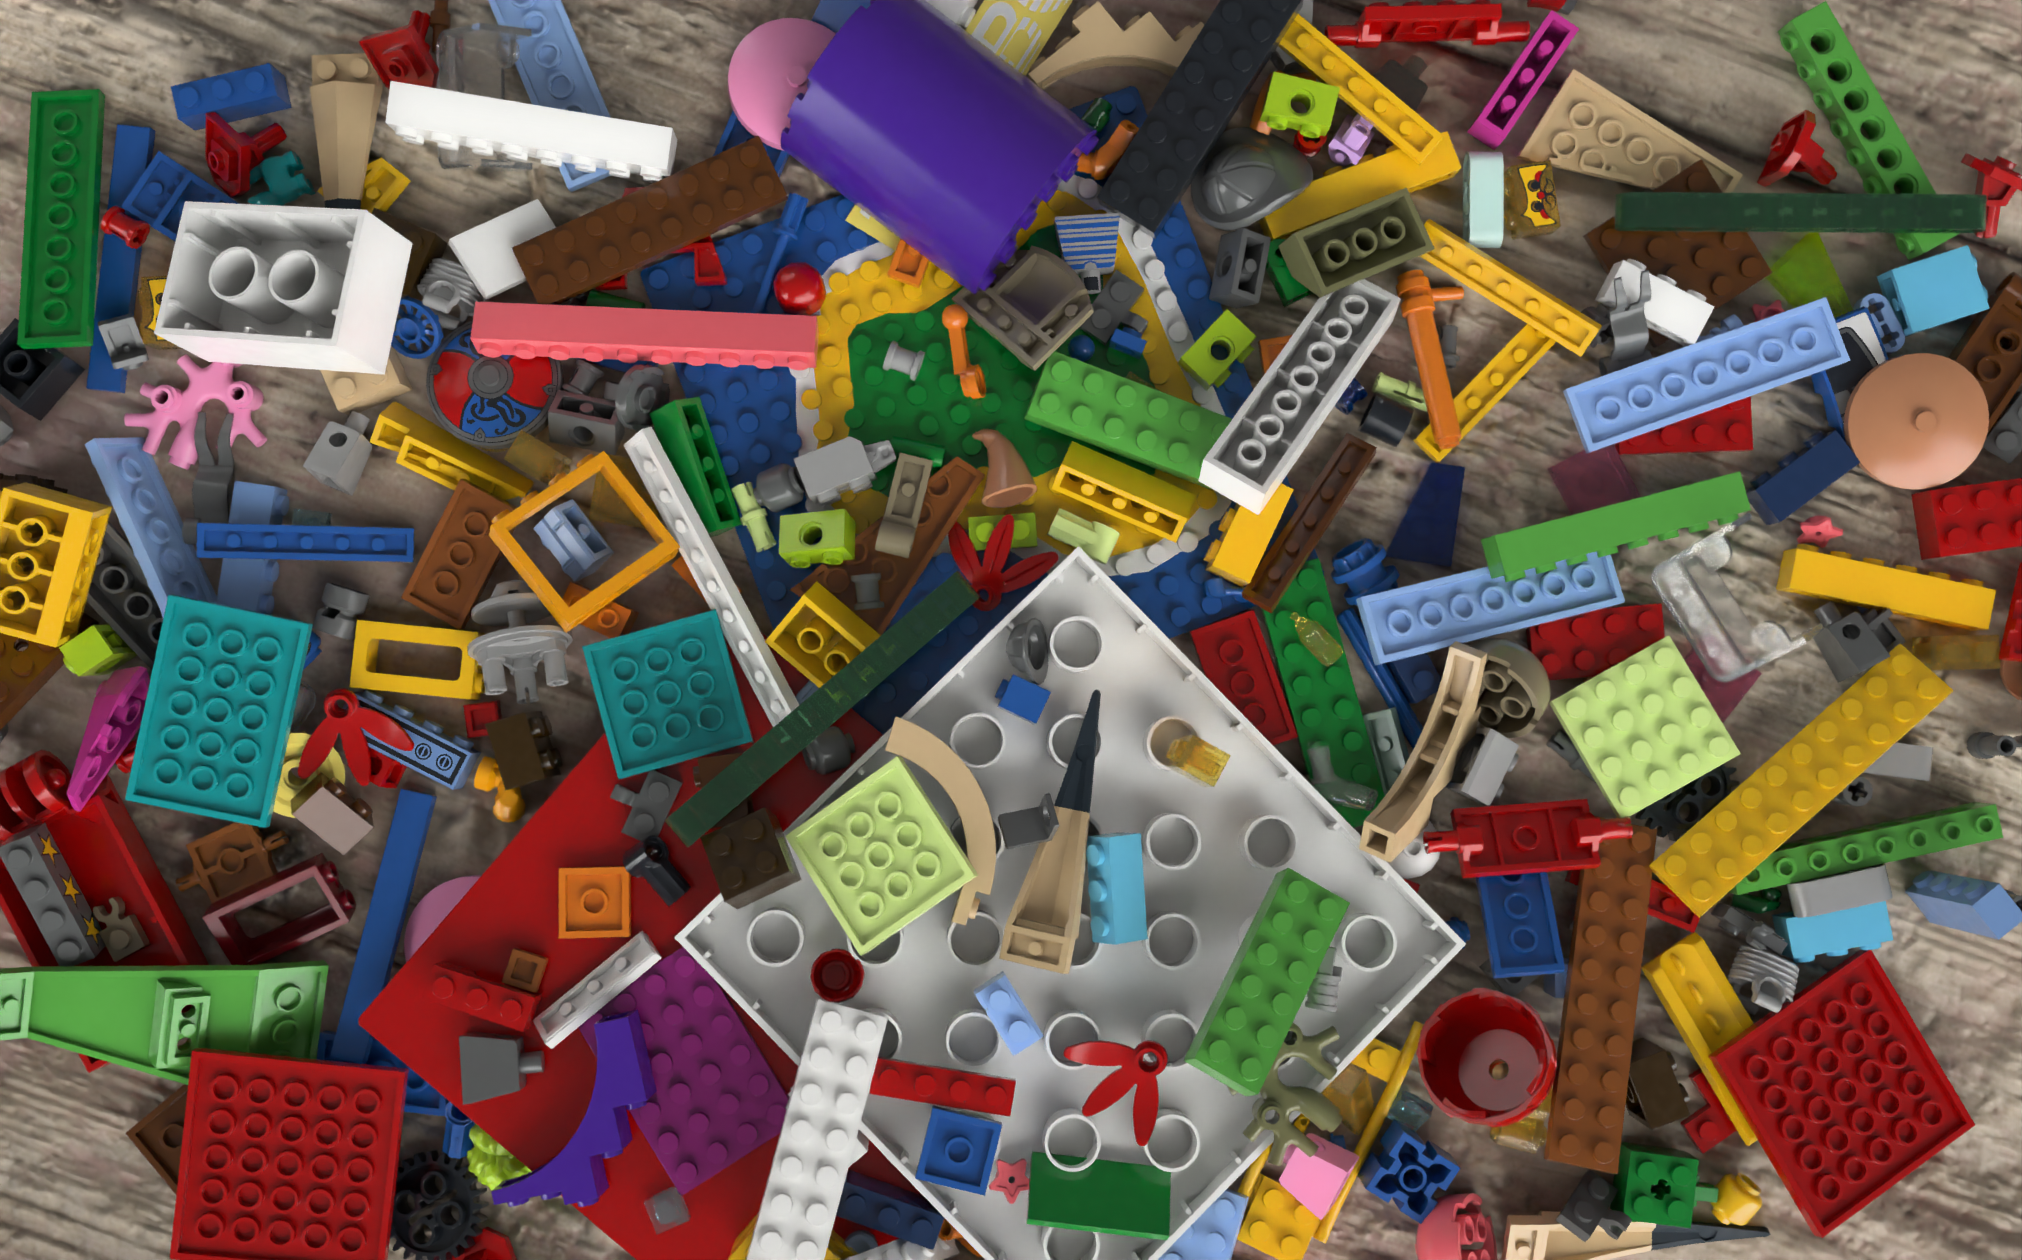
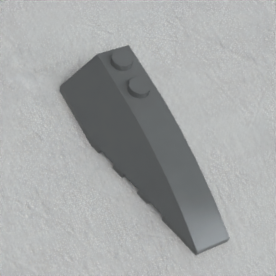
(123, 596)

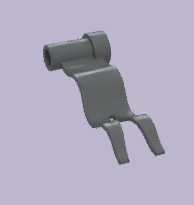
(1628, 328)
(211, 480)
(1987, 745)

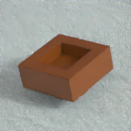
(525, 970)

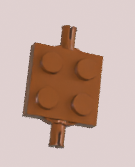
(231, 860)

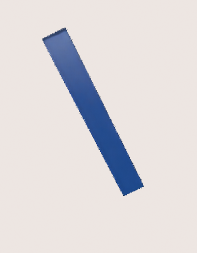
(119, 262)
(384, 921)

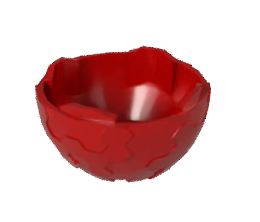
(1465, 1044)

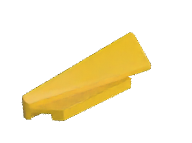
(443, 456)

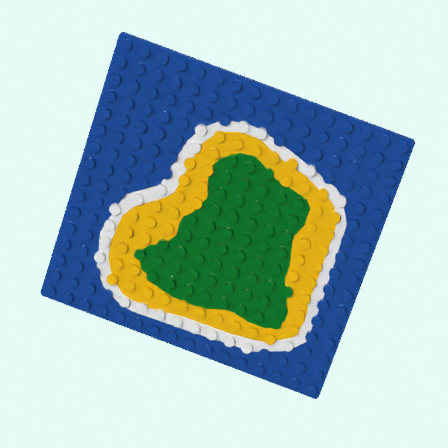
(786, 413)

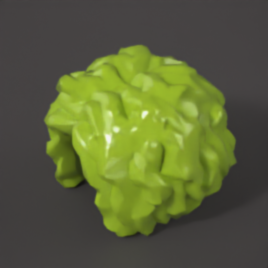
(491, 1160)

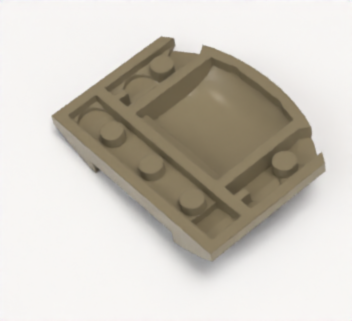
(1030, 304)

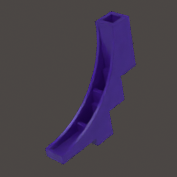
(622, 1080)

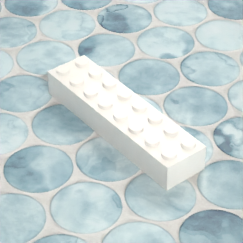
(530, 131)
(1297, 394)
(818, 1134)

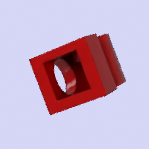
(385, 770)

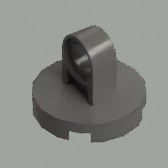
(638, 395)

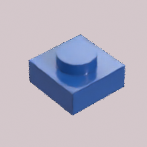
(1128, 342)

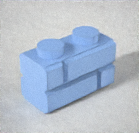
(573, 540)
(1008, 1013)

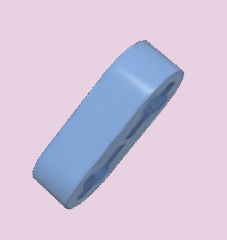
(1884, 320)

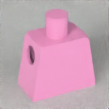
(1319, 1178)

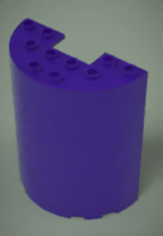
(934, 136)

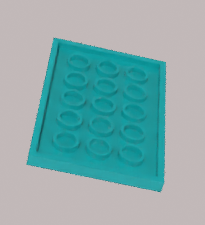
(218, 711)

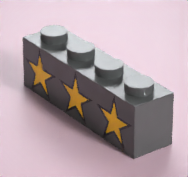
(52, 895)

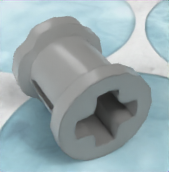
(903, 360)

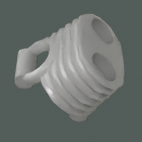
(444, 287)
(1770, 975)

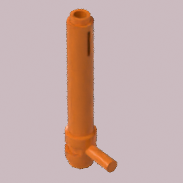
(1418, 310)

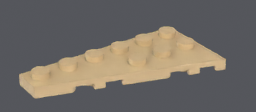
(1610, 139)

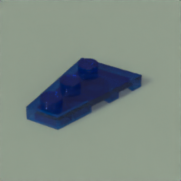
(1431, 519)

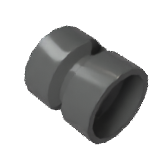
(340, 611)

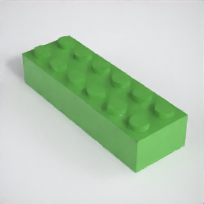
(1124, 417)
(1267, 982)

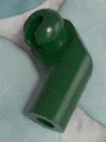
(1758, 905)

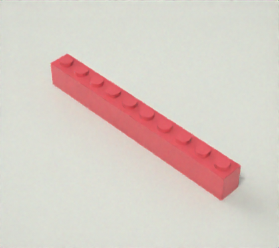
(645, 335)

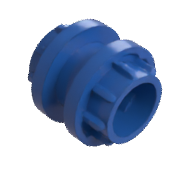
(1362, 570)

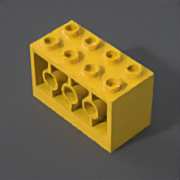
(47, 561)

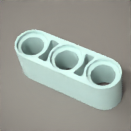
(1483, 199)

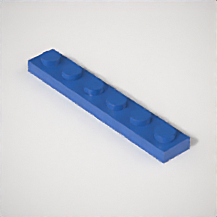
(305, 542)

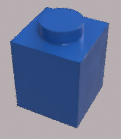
(1022, 698)

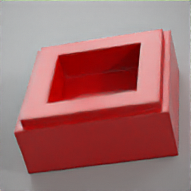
(480, 714)

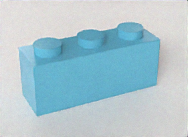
(1116, 888)
(1834, 931)

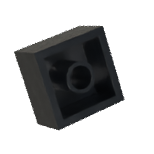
(34, 377)

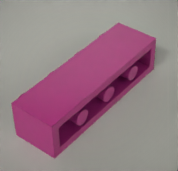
(1523, 80)

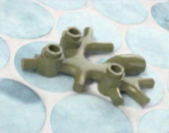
(1285, 1098)

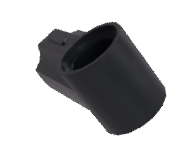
(651, 861)

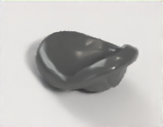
(1248, 178)

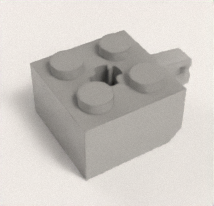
(842, 468)

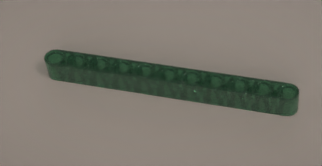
(1800, 212)
(821, 709)

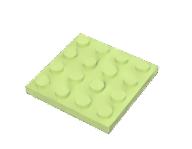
(1644, 728)
(881, 855)

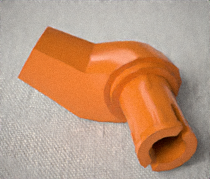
(1105, 159)

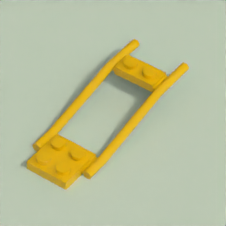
(1274, 1217)

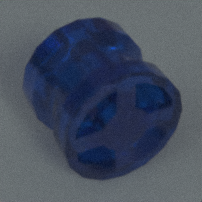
(1352, 394)

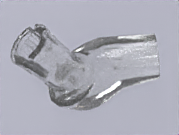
(1336, 788)

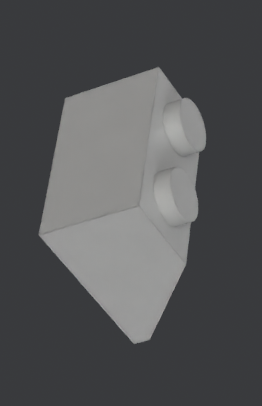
(1484, 766)

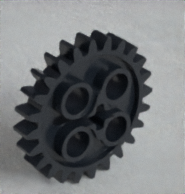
(1700, 804)
(448, 1234)

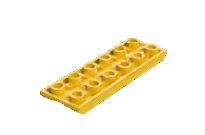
(1702, 1010)

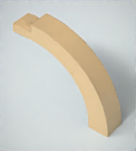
(957, 780)

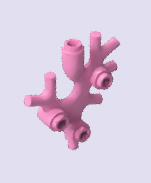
(183, 406)

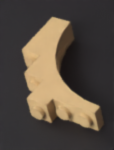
(1102, 43)
(1431, 765)

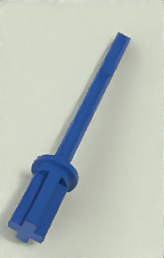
(786, 230)

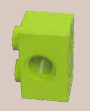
(1316, 96)
(1230, 334)
(800, 531)
(96, 652)

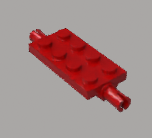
(1425, 23)
(1526, 838)

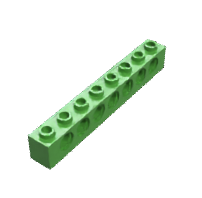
(1867, 112)
(1874, 845)

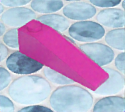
(110, 727)

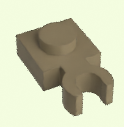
(123, 934)

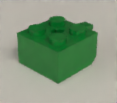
(1674, 1182)

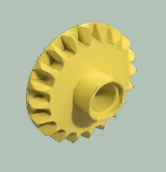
(291, 785)

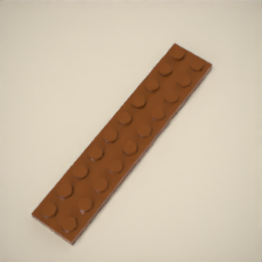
(1601, 1005)

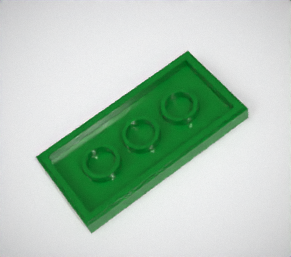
(1101, 1198)

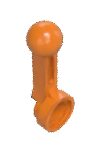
(971, 376)

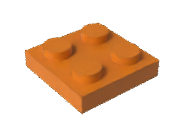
(594, 902)

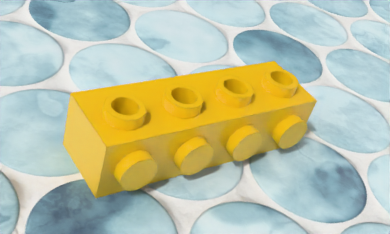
(1124, 491)

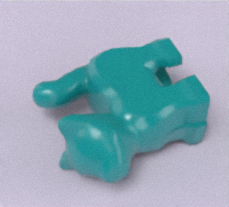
(280, 177)

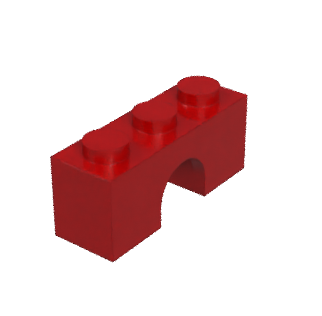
(489, 1000)

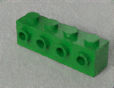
(694, 456)

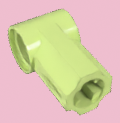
(1093, 538)

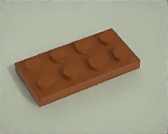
(458, 556)

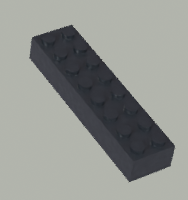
(1195, 110)

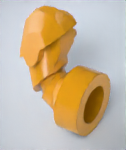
(508, 803)

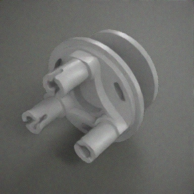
(519, 645)

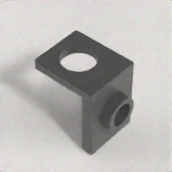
(1029, 825)

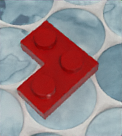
(1711, 1122)

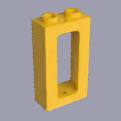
(365, 654)

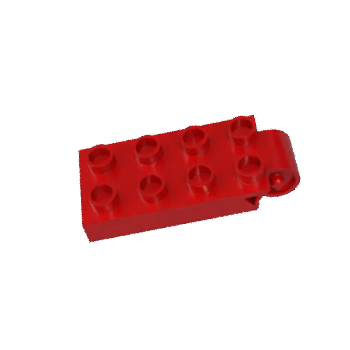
(104, 859)

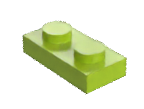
(1024, 530)

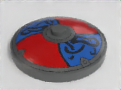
(487, 397)

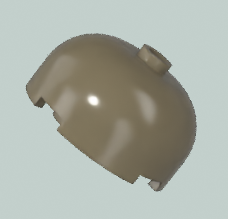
(1515, 686)

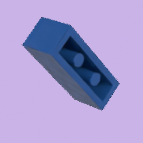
(232, 96)

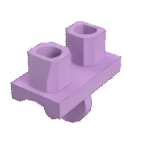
(1350, 140)

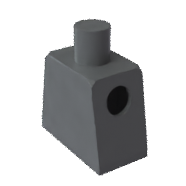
(1847, 642)
(495, 1065)

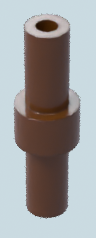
(439, 20)

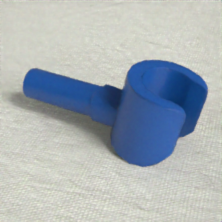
(1215, 588)

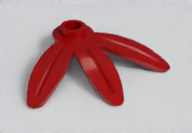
(990, 574)
(354, 743)
(1133, 1071)

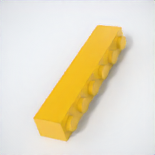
(1360, 184)
(1899, 588)

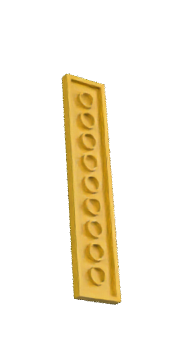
(1799, 780)

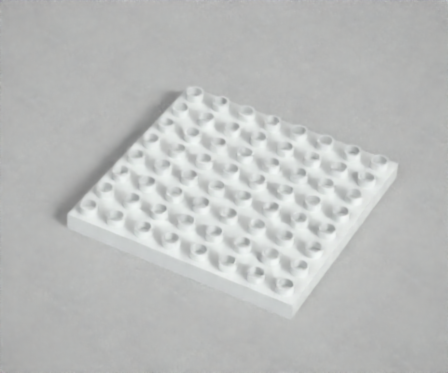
(1204, 879)

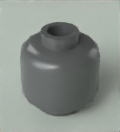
(779, 487)
(829, 751)

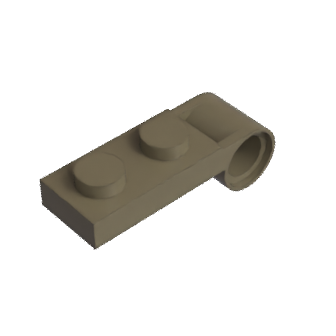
(904, 505)

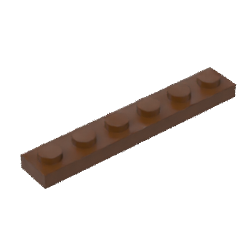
(1309, 522)

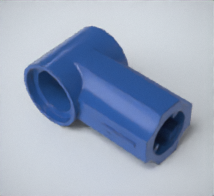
(456, 1135)

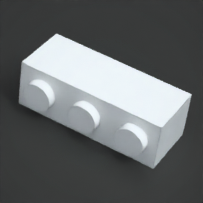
(1669, 312)

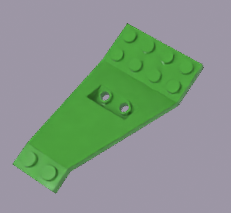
(137, 1018)

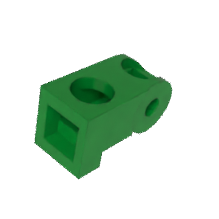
(1286, 286)

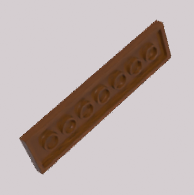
(650, 223)

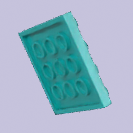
(667, 694)

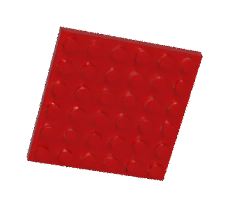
(1842, 1092)
(287, 1158)

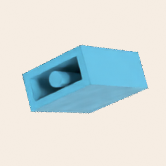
(1935, 290)

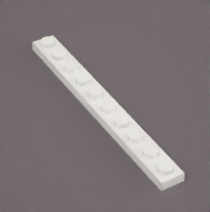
(711, 575)

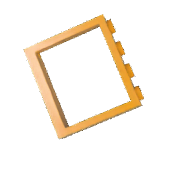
(611, 589)

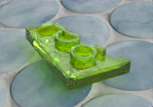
(1808, 275)

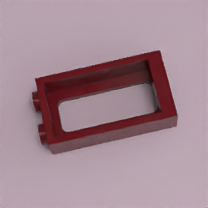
(253, 951)

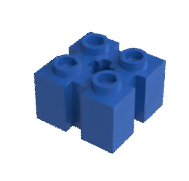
(1412, 1191)

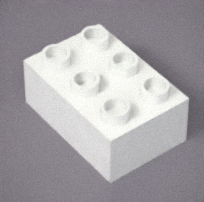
(284, 286)

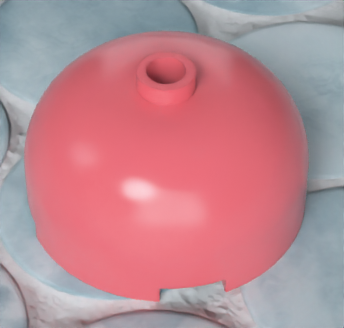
(1445, 1231)

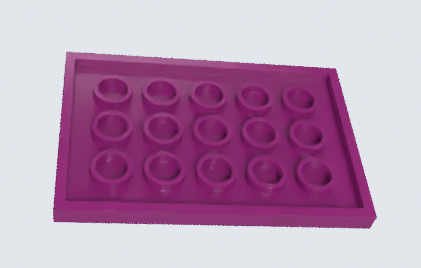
(708, 1072)

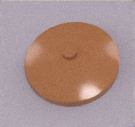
(1916, 421)

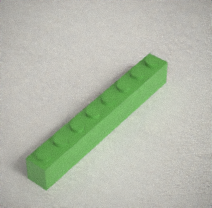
(1615, 525)

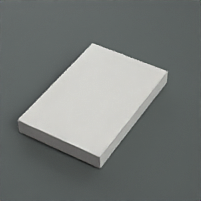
(488, 250)

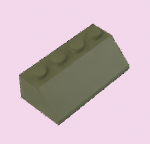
(1356, 244)

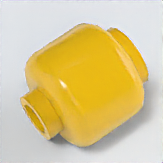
(1737, 1199)

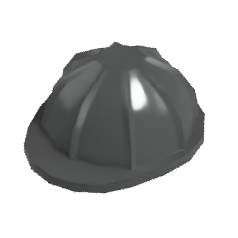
(1029, 650)

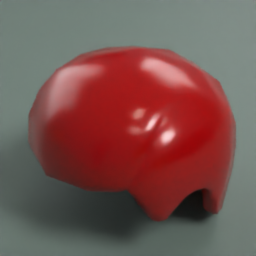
(799, 289)
(837, 975)

